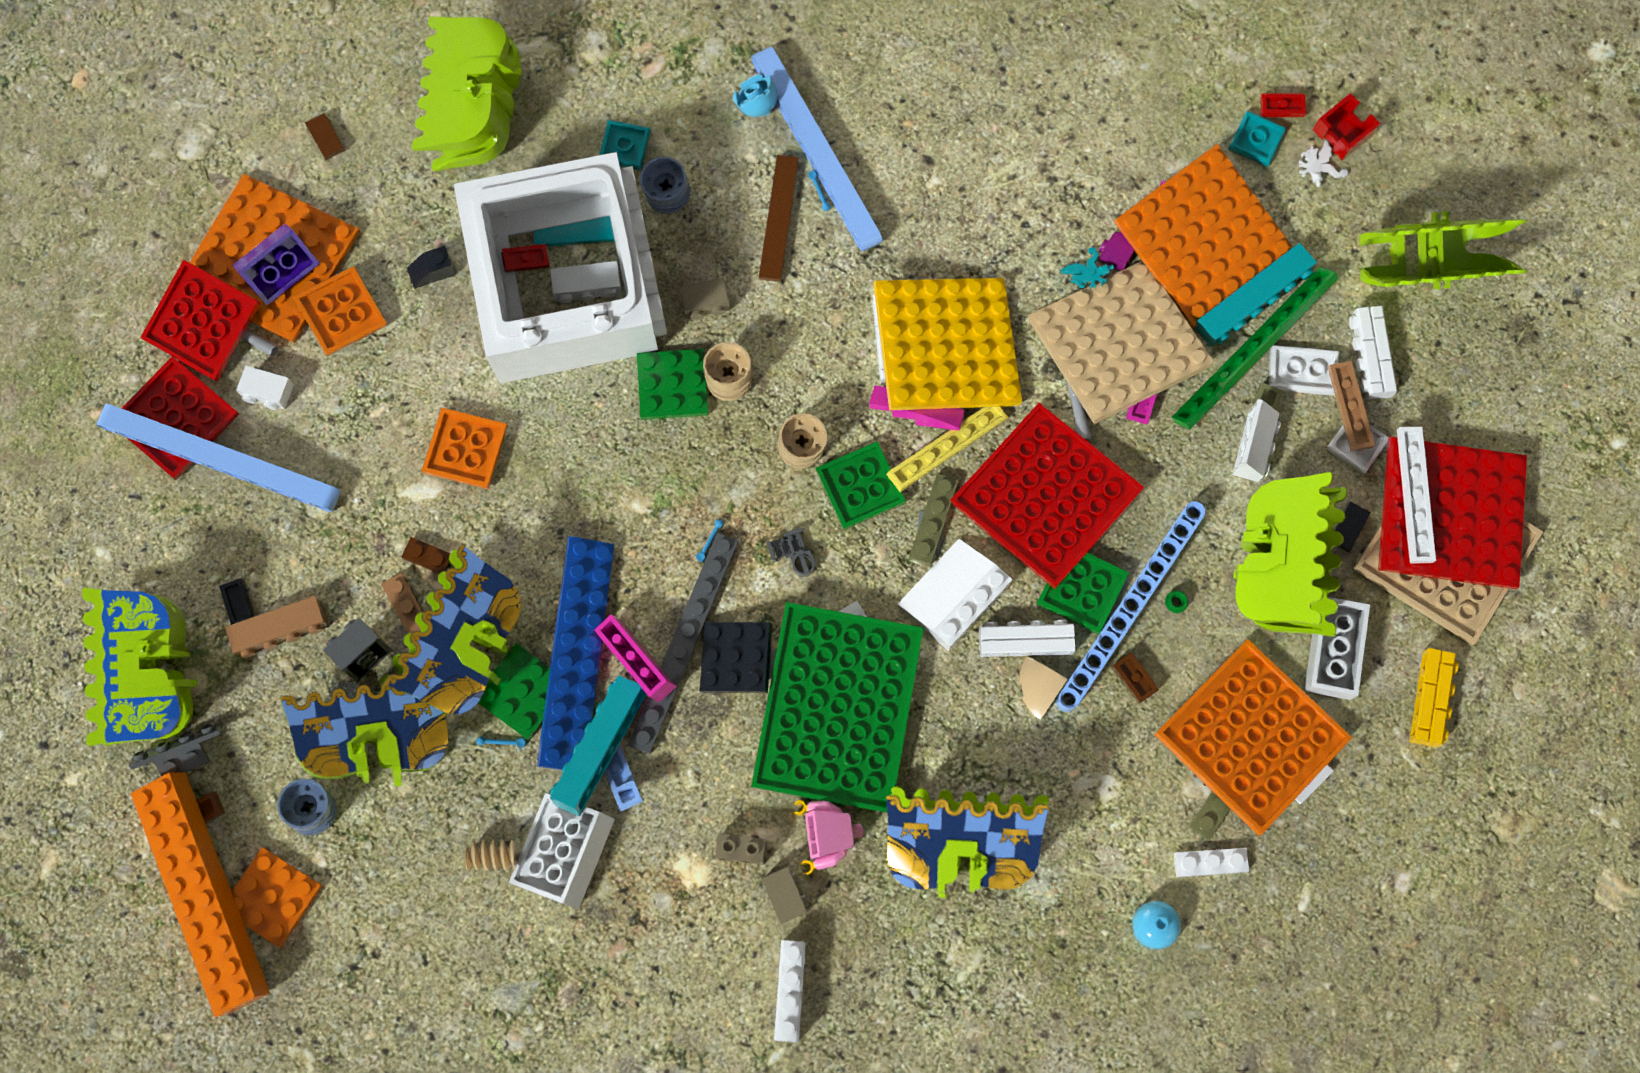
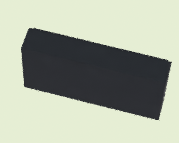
(1352, 525)
(236, 601)

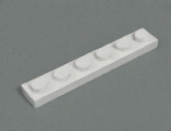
(1416, 495)

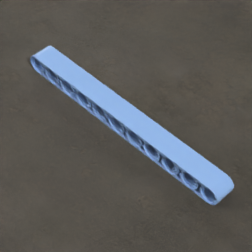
(818, 151)
(218, 457)
(1134, 595)

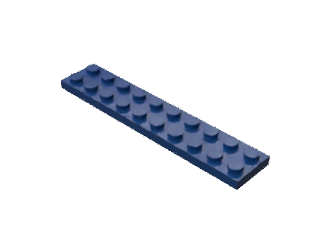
(575, 650)

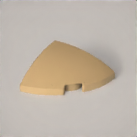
(1039, 686)

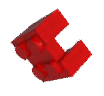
(1344, 128)

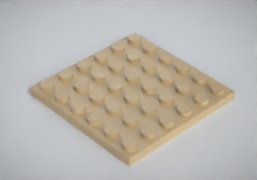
(1120, 342)
(1452, 604)

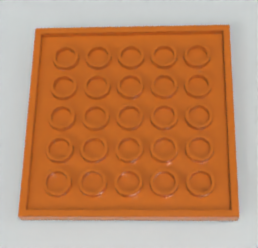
(247, 220)
(1203, 234)
(1253, 737)

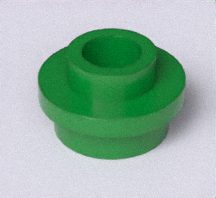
(1182, 599)

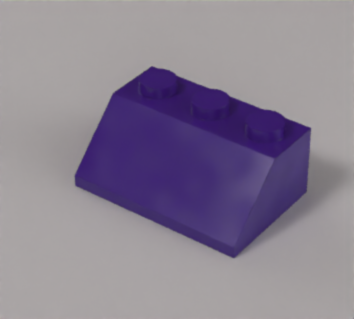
(276, 264)

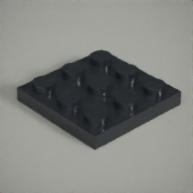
(736, 657)

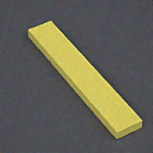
(946, 447)

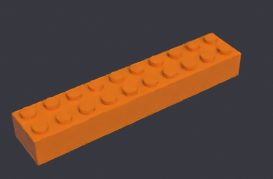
(200, 894)

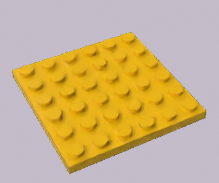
(947, 343)

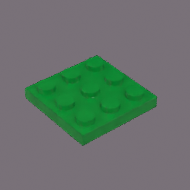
(672, 384)
(859, 485)
(1086, 593)
(520, 693)

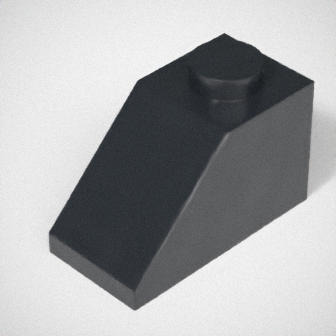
(431, 267)

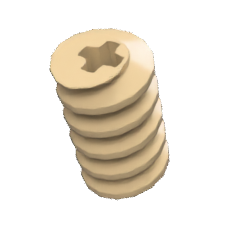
(491, 855)

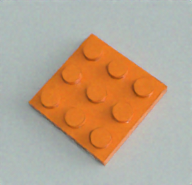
(340, 311)
(464, 448)
(273, 896)

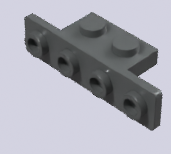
(181, 754)

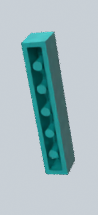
(1256, 294)
(597, 746)

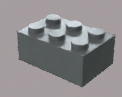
(357, 649)

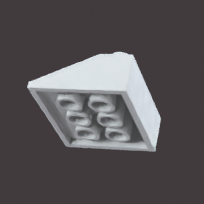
(955, 593)
(561, 853)

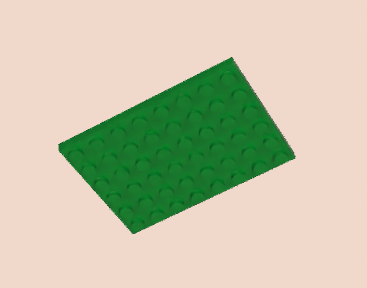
(837, 707)

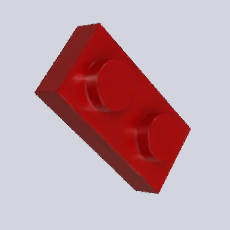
(1282, 105)
(525, 258)

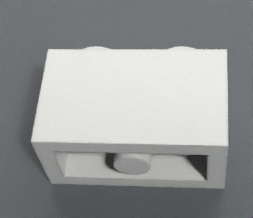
(264, 388)

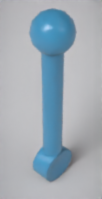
(812, 175)
(701, 555)
(520, 742)

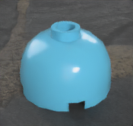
(756, 96)
(1156, 925)

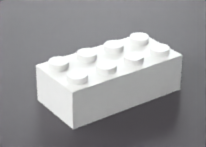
(1337, 661)

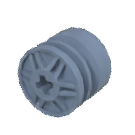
(659, 175)
(294, 804)

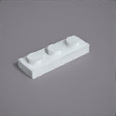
(1211, 862)

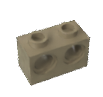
(740, 849)

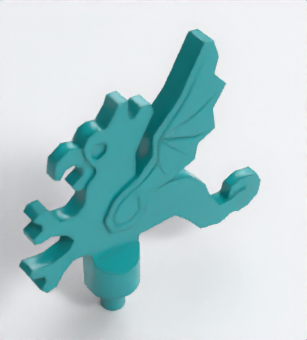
(1089, 273)

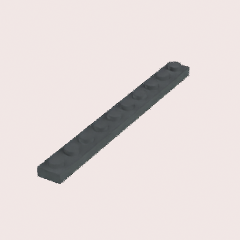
(685, 639)

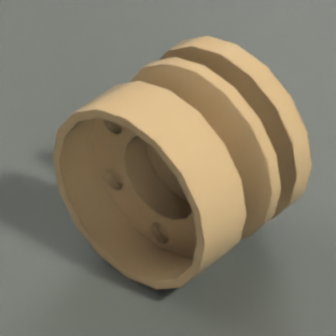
(728, 360)
(804, 428)

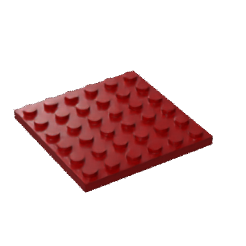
(1047, 495)
(1474, 515)

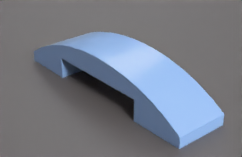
(622, 781)

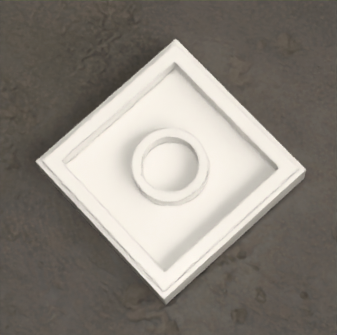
(1361, 459)

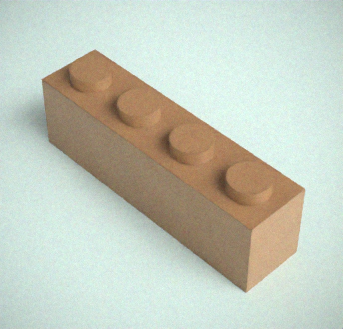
(276, 627)

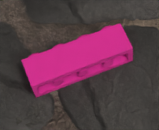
(635, 658)

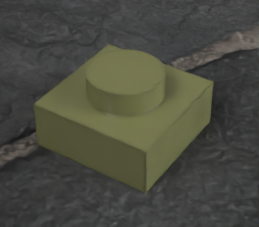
(1268, 394)

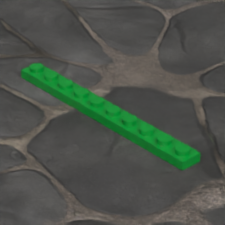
(1254, 348)

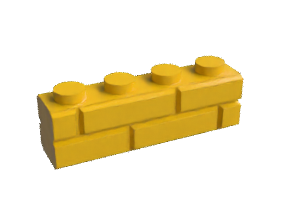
(1433, 698)

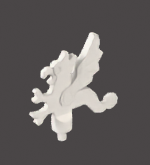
(1316, 167)

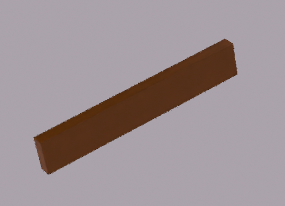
(778, 218)

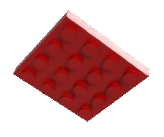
(200, 320)
(182, 402)

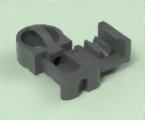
(792, 546)

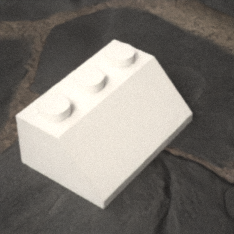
(1257, 442)

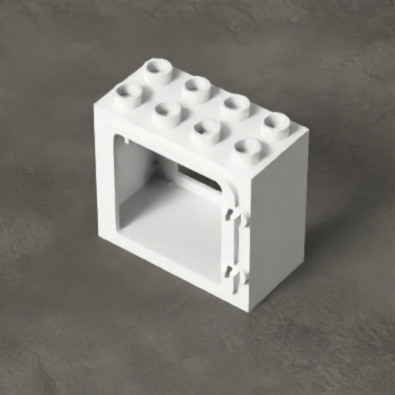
(544, 199)

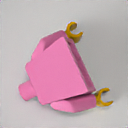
(828, 833)

